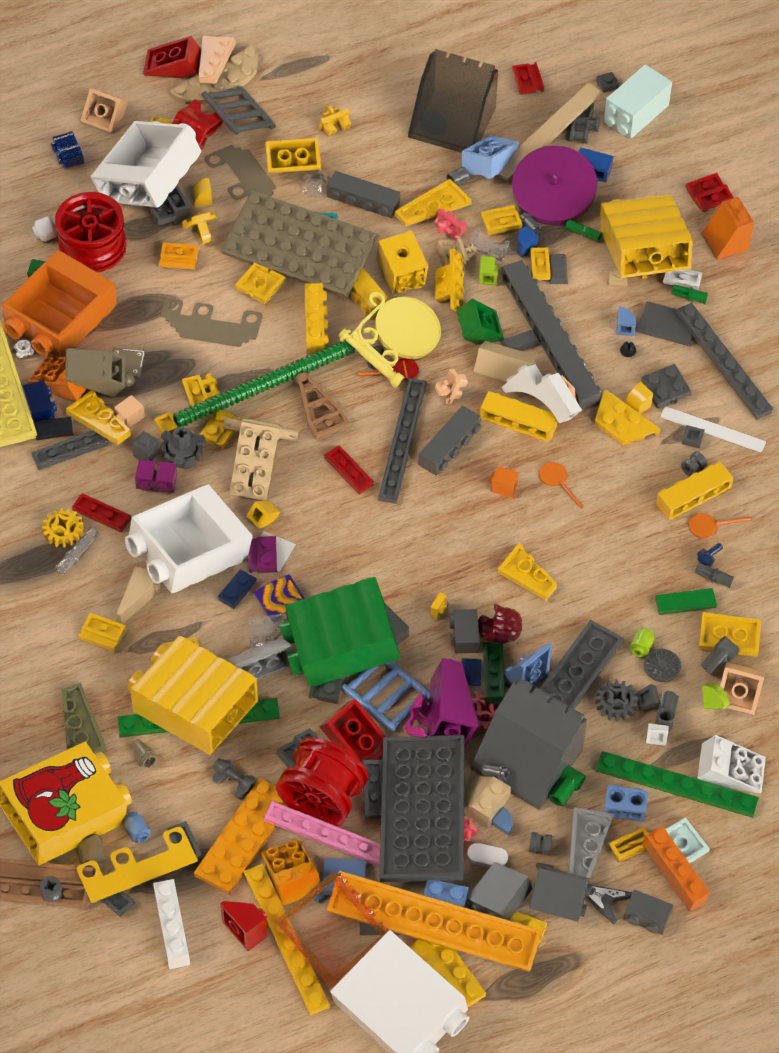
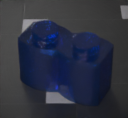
(67, 150)

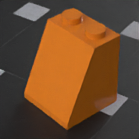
(729, 229)

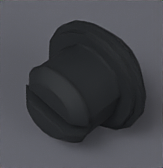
(628, 349)

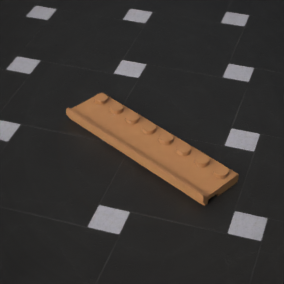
(22, 880)

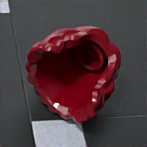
(503, 627)

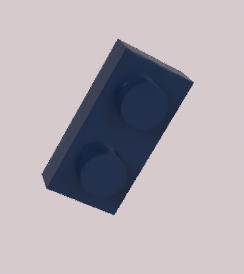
(237, 589)

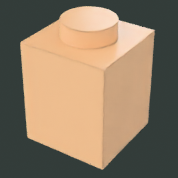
(130, 411)

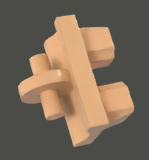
(451, 386)

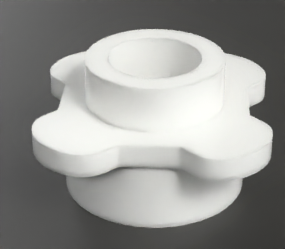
(23, 344)

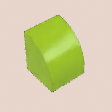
(714, 696)

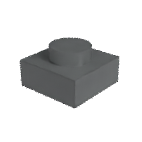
(607, 82)
(693, 436)
(648, 697)

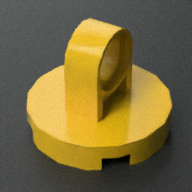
(199, 223)

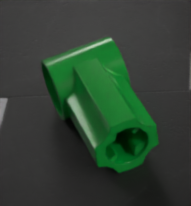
(569, 781)

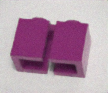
(147, 479)

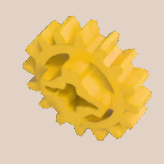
(62, 527)

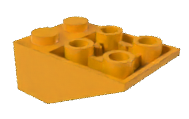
(290, 871)

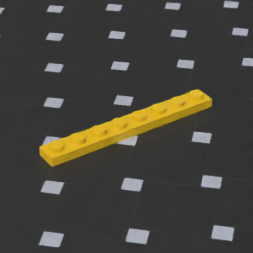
(297, 964)

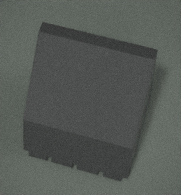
(531, 741)

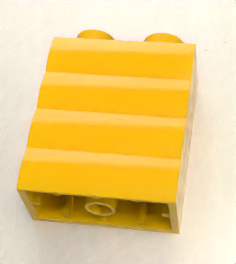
(646, 235)
(193, 694)

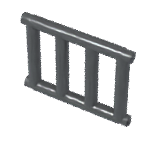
(228, 119)

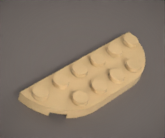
(236, 72)

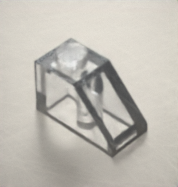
(264, 629)

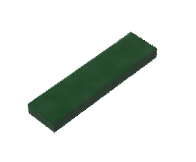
(493, 673)

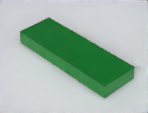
(685, 601)

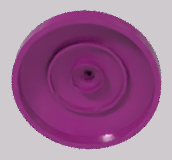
(554, 185)

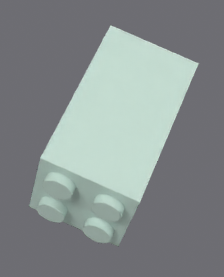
(637, 101)

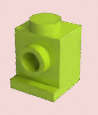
(488, 271)

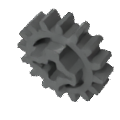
(616, 696)

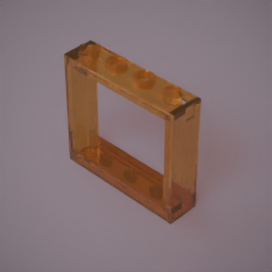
(355, 898)

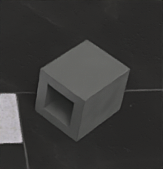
(145, 447)

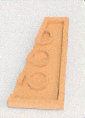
(214, 57)

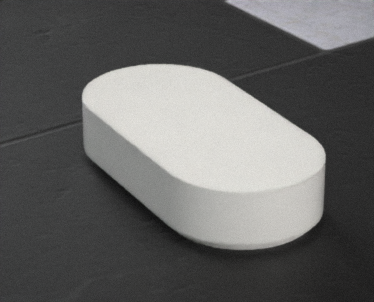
(486, 855)

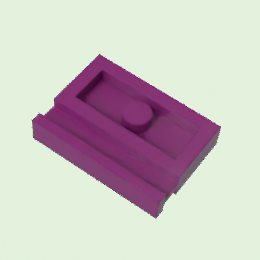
(263, 555)

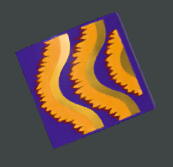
(278, 594)

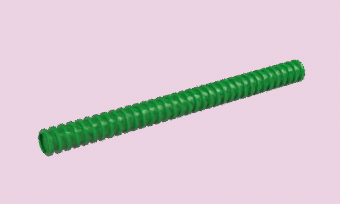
(262, 383)

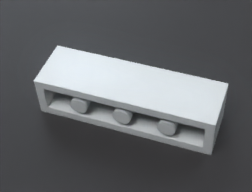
(171, 924)

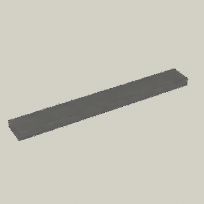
(402, 441)

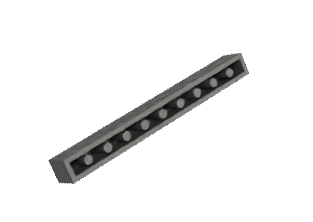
(550, 333)

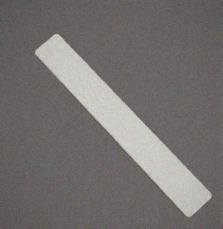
(713, 429)

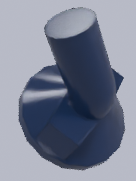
(706, 557)

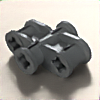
(582, 124)

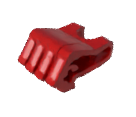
(200, 122)

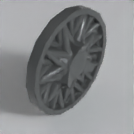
(662, 665)

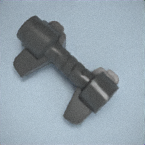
(224, 769)

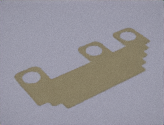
(246, 169)
(209, 330)

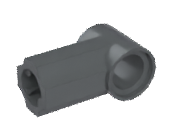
(723, 651)
(667, 709)

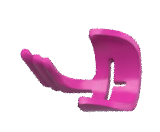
(423, 708)

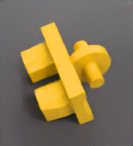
(333, 117)

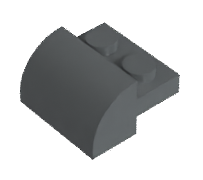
(174, 208)

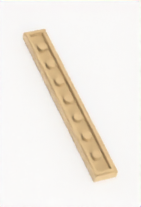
(552, 127)

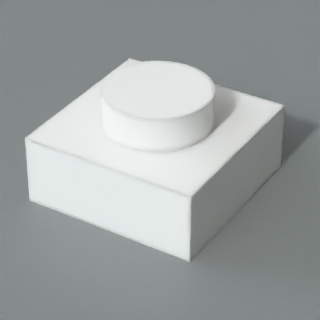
(657, 734)

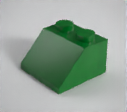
(479, 323)

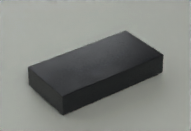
(53, 428)

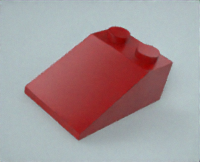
(173, 59)
(355, 731)

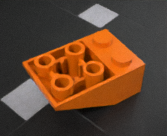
(53, 373)

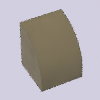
(90, 850)

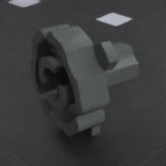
(182, 445)

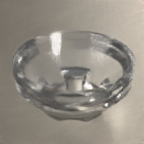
(314, 187)

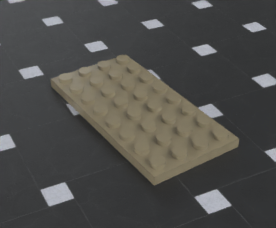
(299, 243)

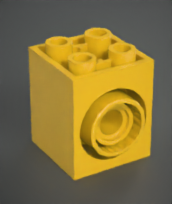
(402, 262)

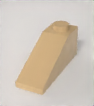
(138, 593)

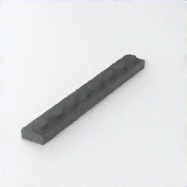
(724, 361)

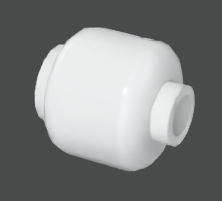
(45, 229)

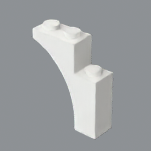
(547, 388)

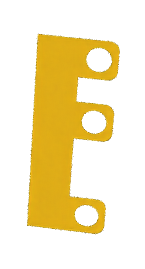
(135, 873)

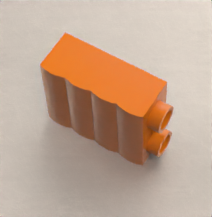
(58, 305)

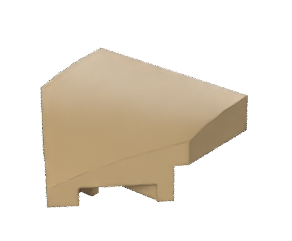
(444, 250)

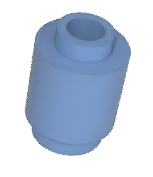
(136, 827)

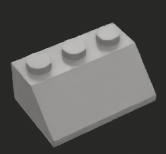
(264, 659)

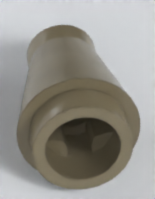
(145, 756)

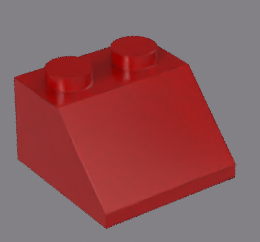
(245, 922)

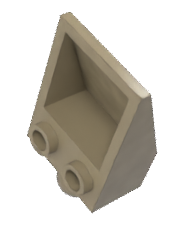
(97, 370)

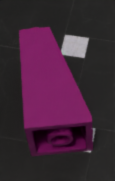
(450, 702)

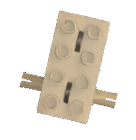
(255, 455)

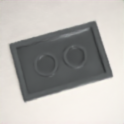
(664, 324)

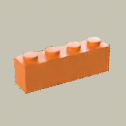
(676, 868)

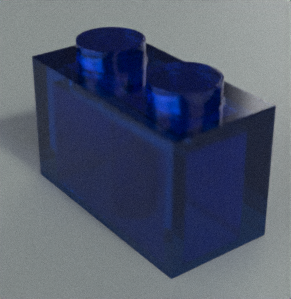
(39, 401)

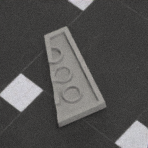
(586, 839)

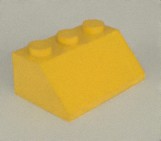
(293, 155)

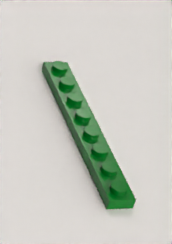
(137, 725)
(677, 784)

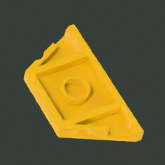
(622, 421)

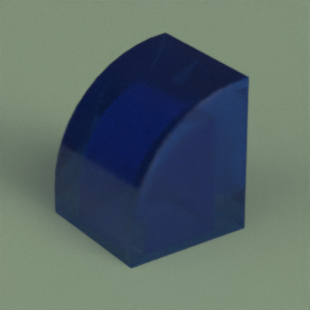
(472, 670)

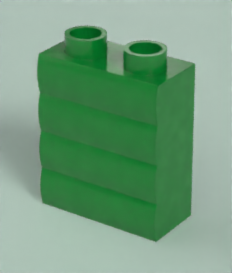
(339, 633)

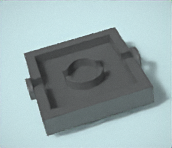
(666, 385)

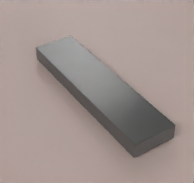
(68, 449)

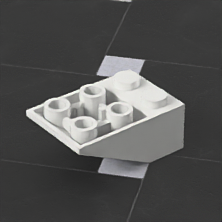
(731, 765)

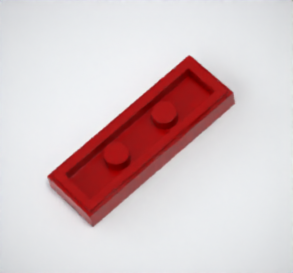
(349, 469)
(101, 512)

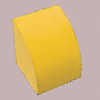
(202, 193)
(640, 398)
(262, 513)

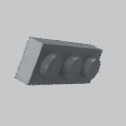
(373, 789)

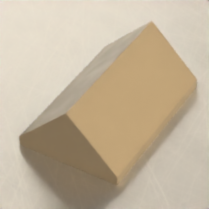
(500, 361)

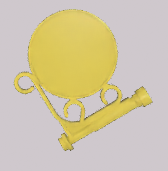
(402, 326)

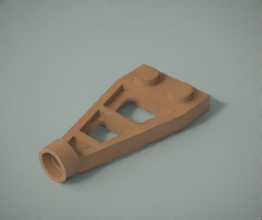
(324, 425)

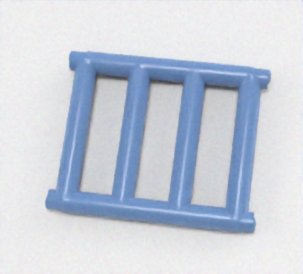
(378, 712)

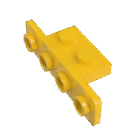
(450, 281)

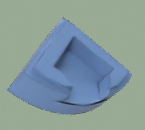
(503, 821)

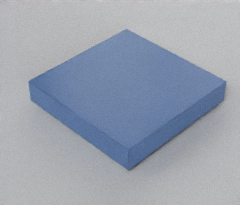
(350, 866)

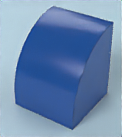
(526, 240)

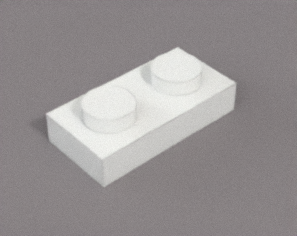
(684, 278)

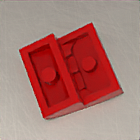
(708, 192)

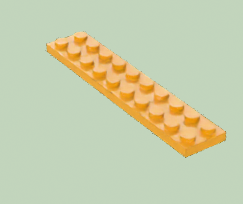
(439, 922)

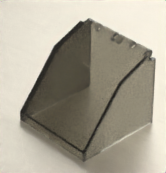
(453, 101)

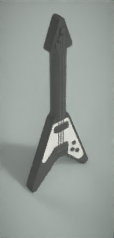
(602, 897)

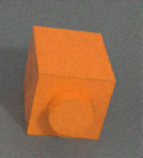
(504, 481)

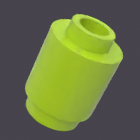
(642, 642)

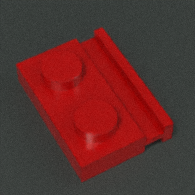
(528, 78)

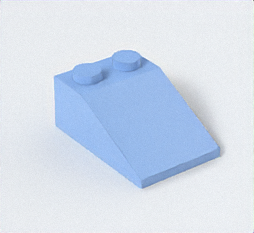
(488, 156)

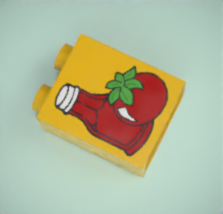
(63, 802)

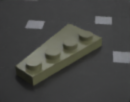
(80, 721)

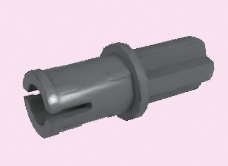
(714, 574)

